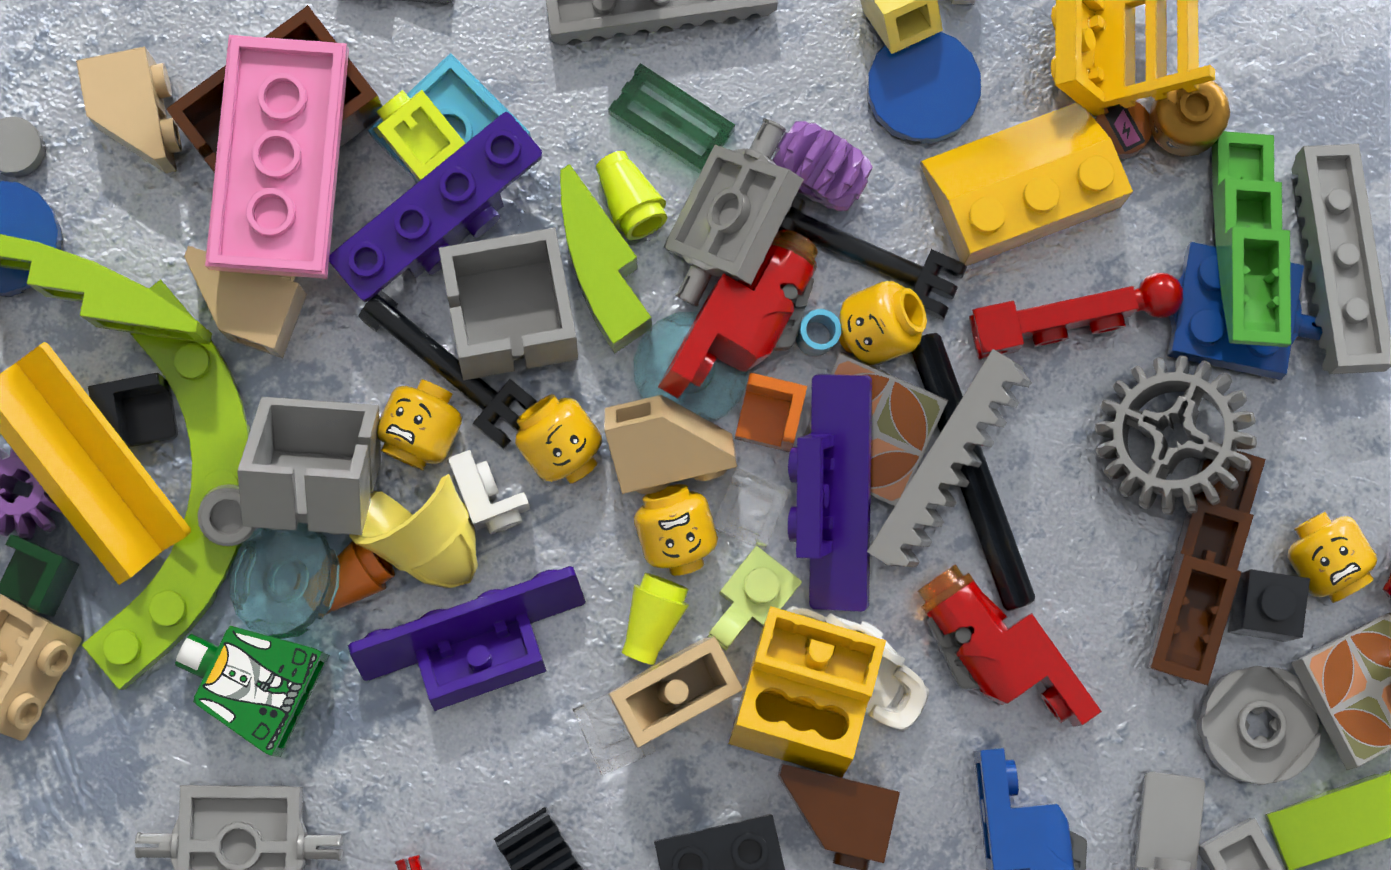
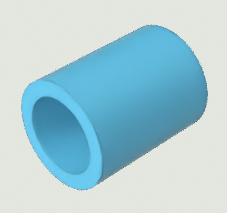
(826, 318)

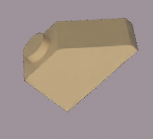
(675, 690)

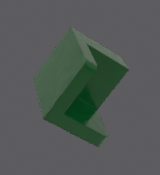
(36, 576)

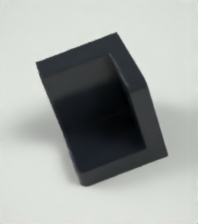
(137, 408)

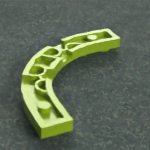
(196, 565)

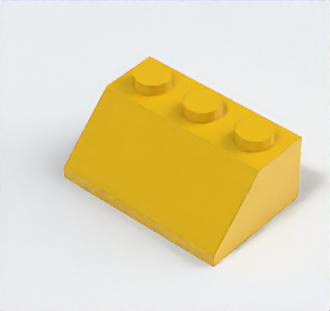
(1026, 182)

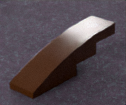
(1205, 578)

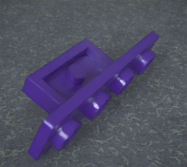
(439, 210)
(835, 492)
(474, 643)

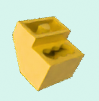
(807, 692)

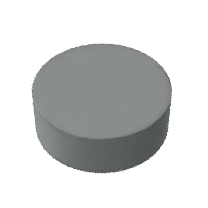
(20, 147)
(221, 516)

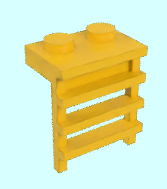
(1098, 52)

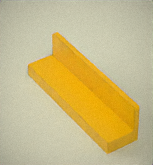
(85, 465)

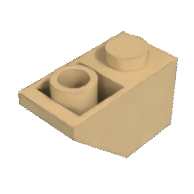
(126, 103)
(249, 306)
(664, 443)

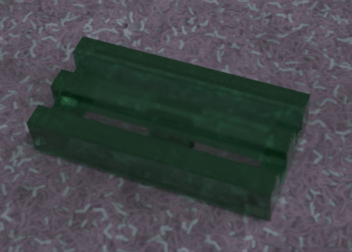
(632, 92)

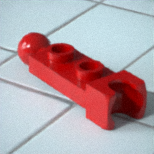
(1005, 328)

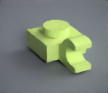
(752, 591)

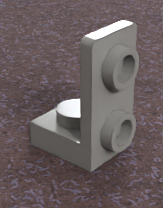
(1169, 822)

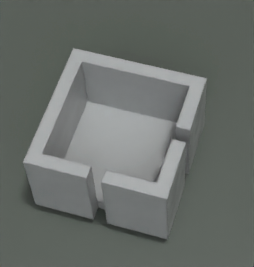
(509, 303)
(310, 465)

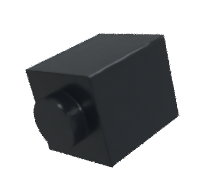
(1269, 606)

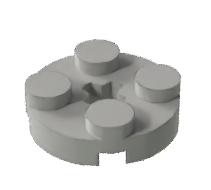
(1225, 725)

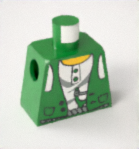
(253, 683)

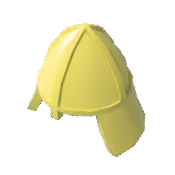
(430, 545)

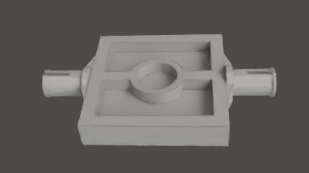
(733, 213)
(239, 831)

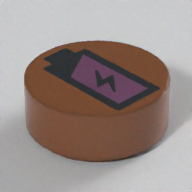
(1127, 128)

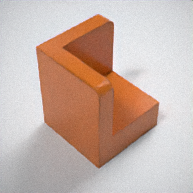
(770, 412)

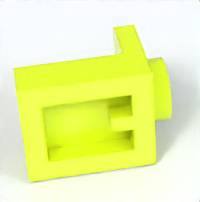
(417, 132)

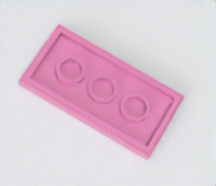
(277, 157)

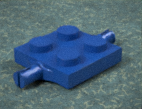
(1201, 327)

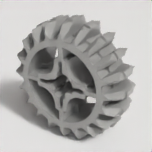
(1186, 409)

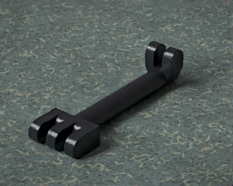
(922, 278)
(382, 312)

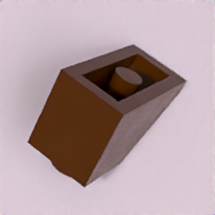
(843, 814)

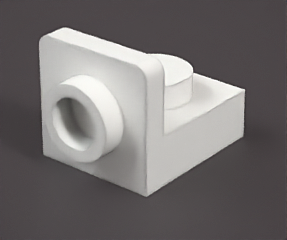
(478, 484)

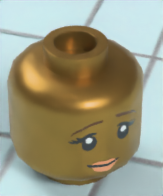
(1190, 121)

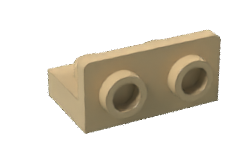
(31, 664)

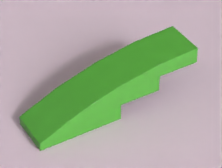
(1251, 241)

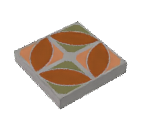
(900, 430)
(1353, 690)

